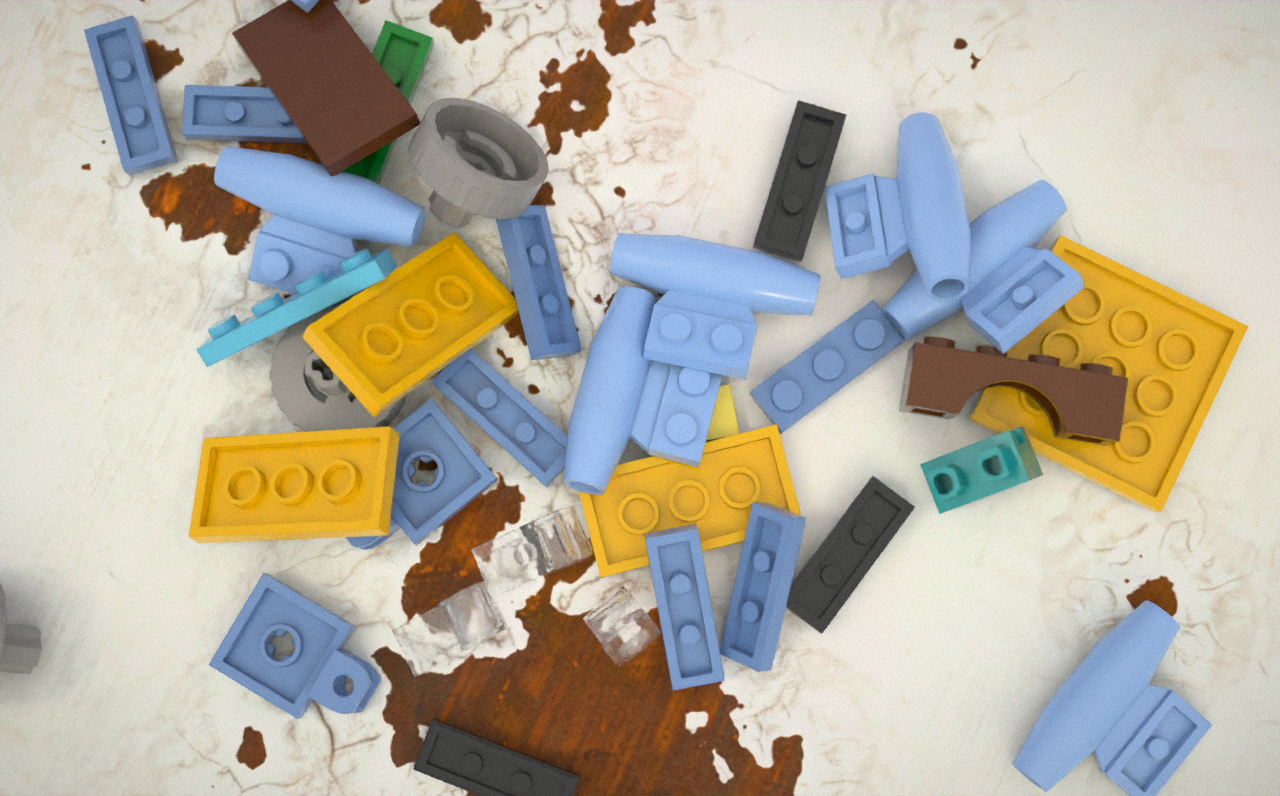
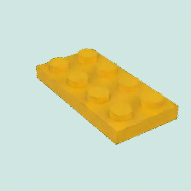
(411, 323)
(295, 485)
(669, 494)

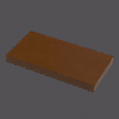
(326, 82)

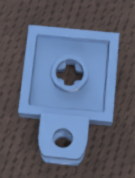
(459, 476)
(315, 668)

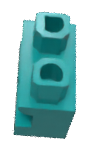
(981, 469)

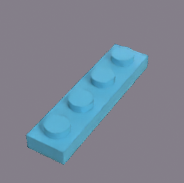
(313, 296)

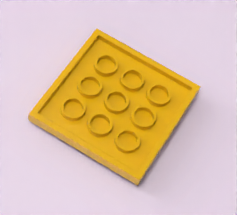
(1155, 338)

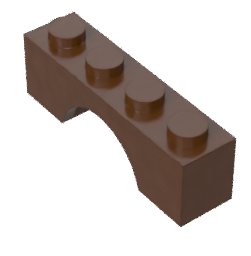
(1079, 403)

